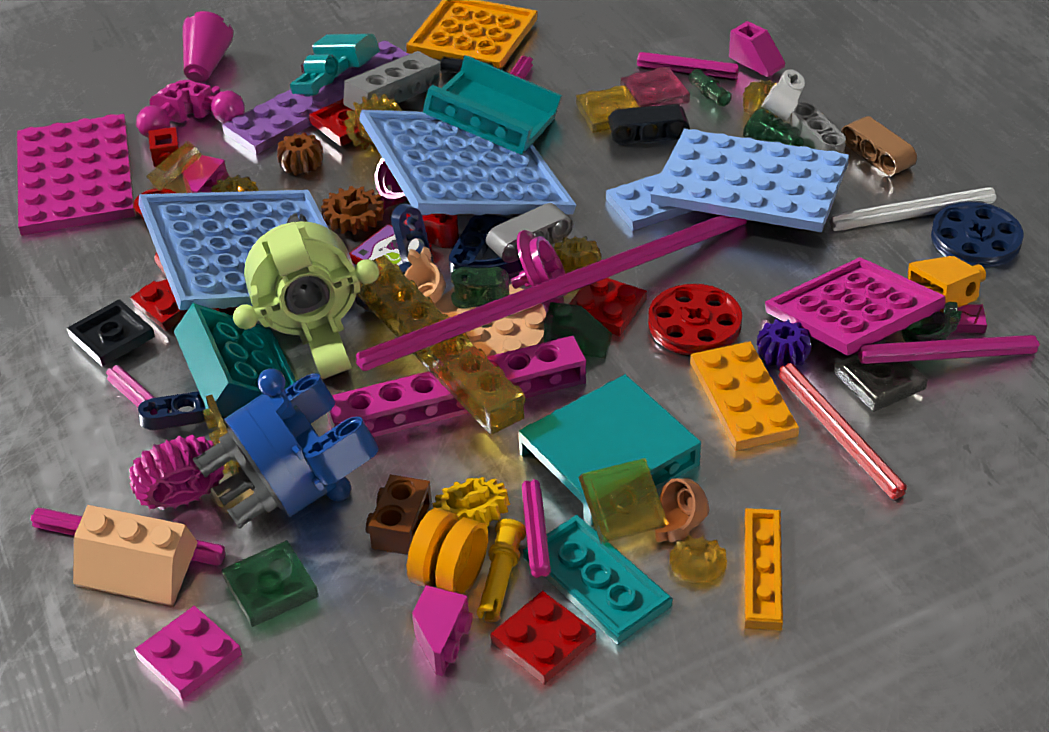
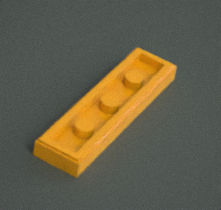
(763, 569)

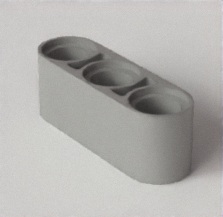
(817, 129)
(542, 221)

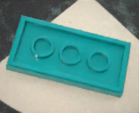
(602, 581)

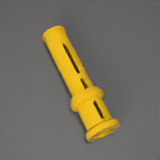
(503, 556)

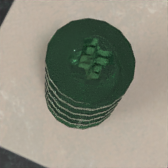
(767, 128)

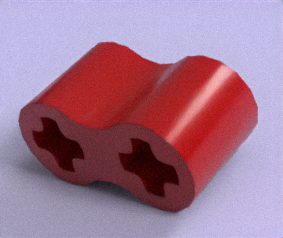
(440, 229)

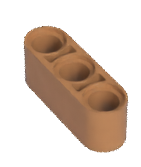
(879, 146)

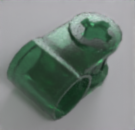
(481, 286)

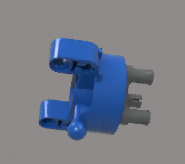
(282, 452)

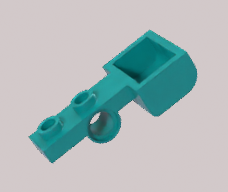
(331, 57)

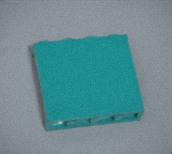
(493, 105)
(607, 430)

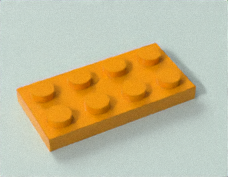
(744, 396)

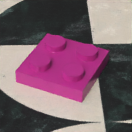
(188, 652)

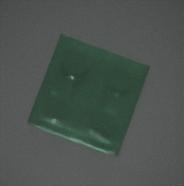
(269, 583)

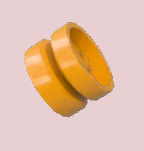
(447, 551)

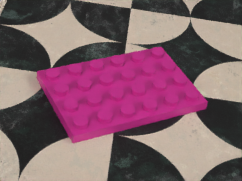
(74, 174)

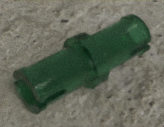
(710, 87)

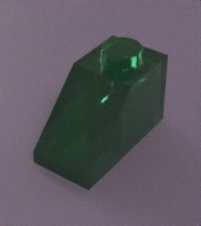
(573, 320)

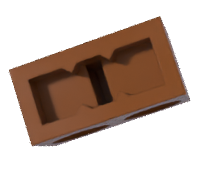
(398, 513)

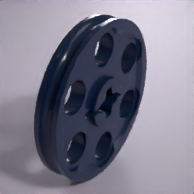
(972, 229)

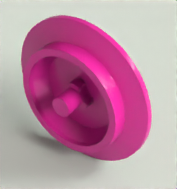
(538, 261)

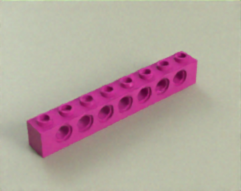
(425, 400)

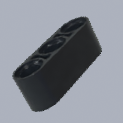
(647, 124)

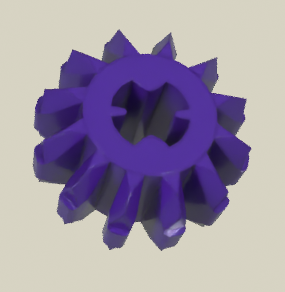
(783, 343)

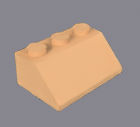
(131, 555)

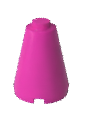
(204, 44)

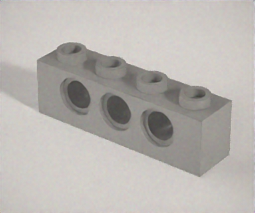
(396, 79)

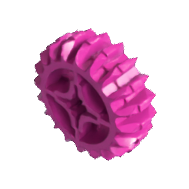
(169, 475)

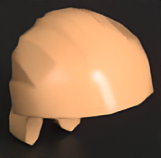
(425, 274)

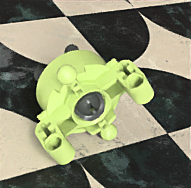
(304, 287)

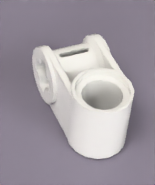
(784, 95)

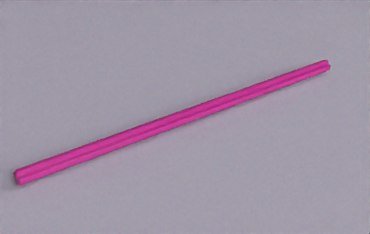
(542, 292)

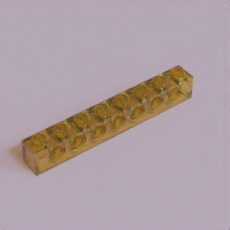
(454, 362)

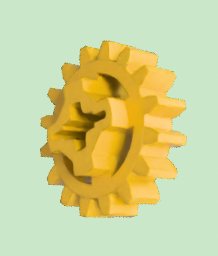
(475, 500)

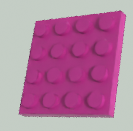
(855, 305)

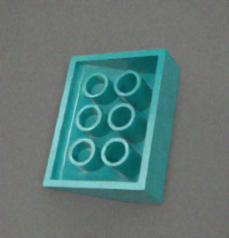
(228, 358)

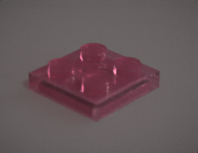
(656, 88)

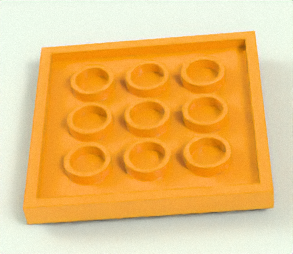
(473, 29)

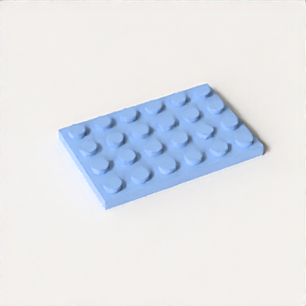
(751, 179)

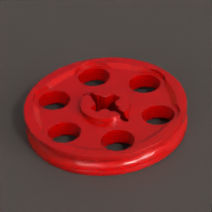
(694, 318)

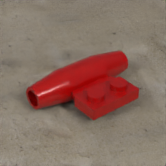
(159, 304)

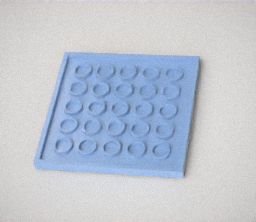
(459, 172)
(210, 234)

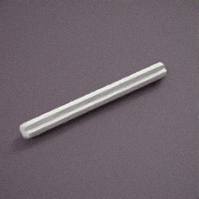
(908, 209)

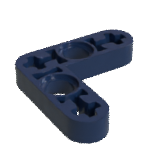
(405, 236)
(176, 418)

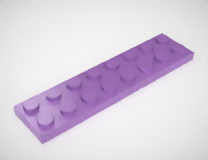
(290, 112)

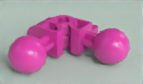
(186, 98)

